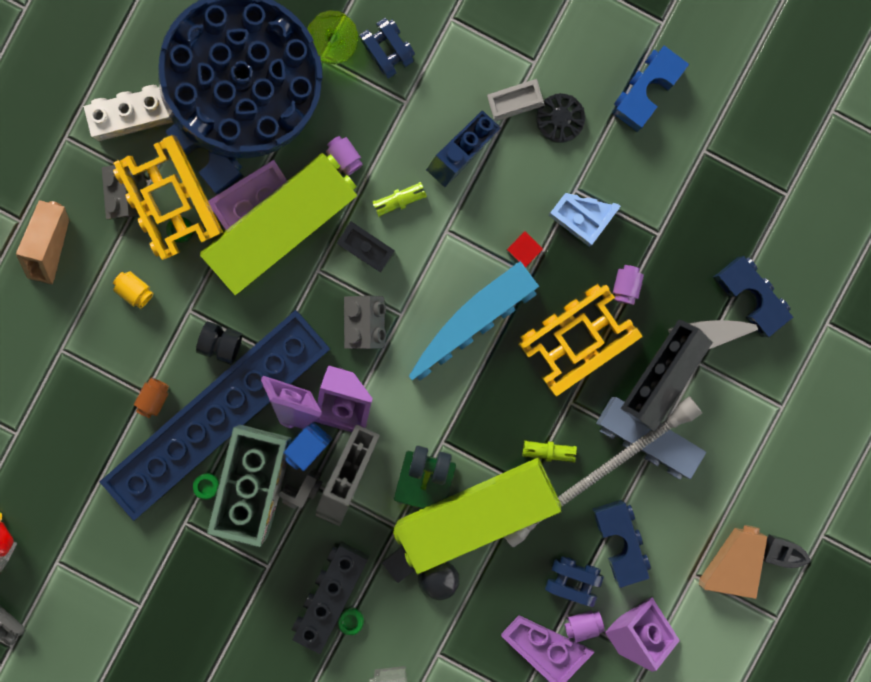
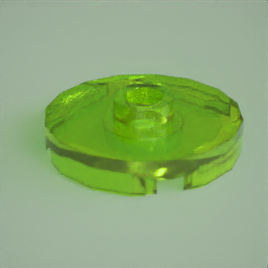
(337, 24)

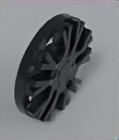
(561, 118)

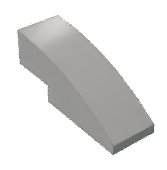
(723, 330)

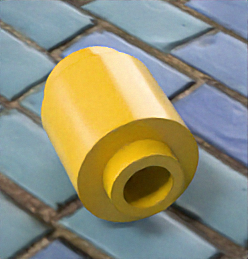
(132, 289)

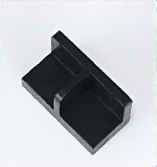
(366, 247)

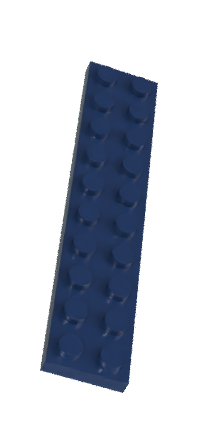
(212, 416)

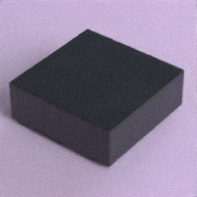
(397, 565)

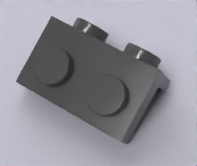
(115, 194)
(364, 322)
(309, 489)

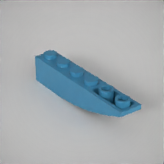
(477, 316)

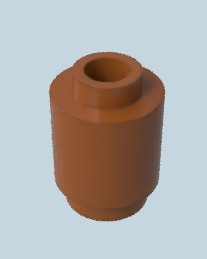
(151, 397)

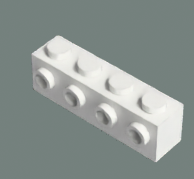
(126, 113)

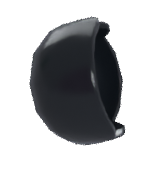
(439, 581)

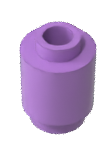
(345, 155)
(628, 284)
(584, 626)

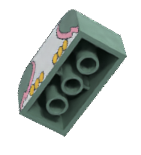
(249, 485)

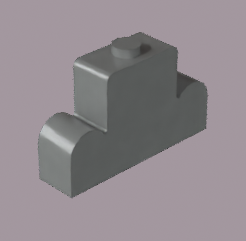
(347, 475)

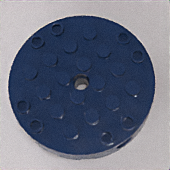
(231, 113)

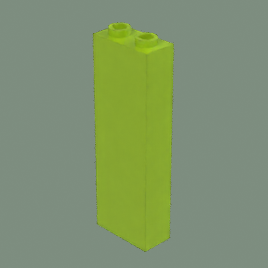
(279, 223)
(477, 516)

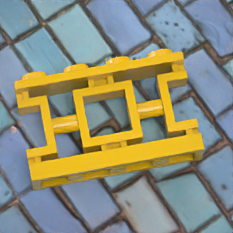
(187, 189)
(591, 357)

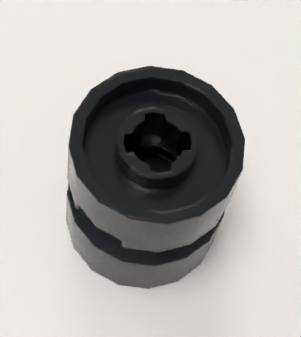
(219, 342)

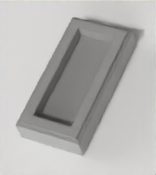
(515, 100)

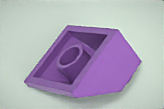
(343, 400)
(291, 404)
(643, 635)

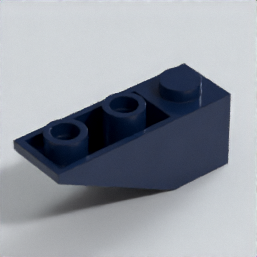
(462, 148)

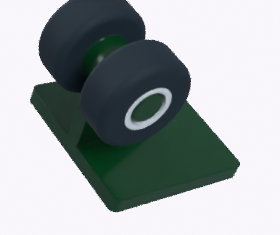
(424, 478)

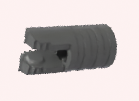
(9, 627)

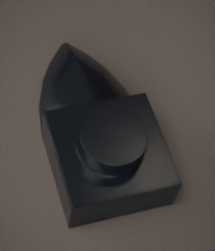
(784, 553)

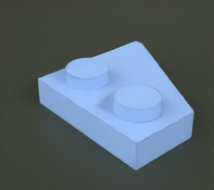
(584, 216)

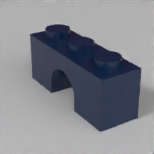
(219, 172)
(769, 311)
(629, 564)

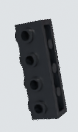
(667, 375)
(330, 598)

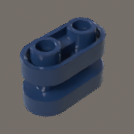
(401, 51)
(589, 576)

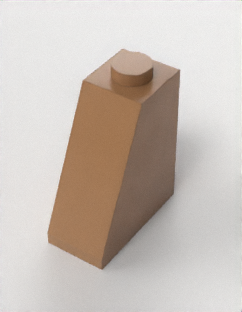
(43, 242)
(737, 564)

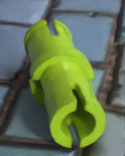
(399, 199)
(549, 451)

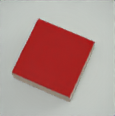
(525, 249)

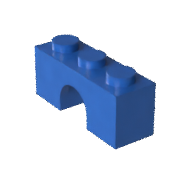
(663, 69)
(307, 446)

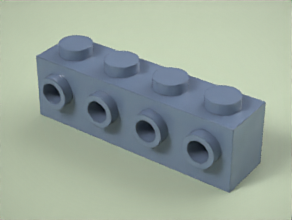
(669, 449)

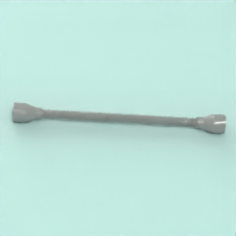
(683, 413)

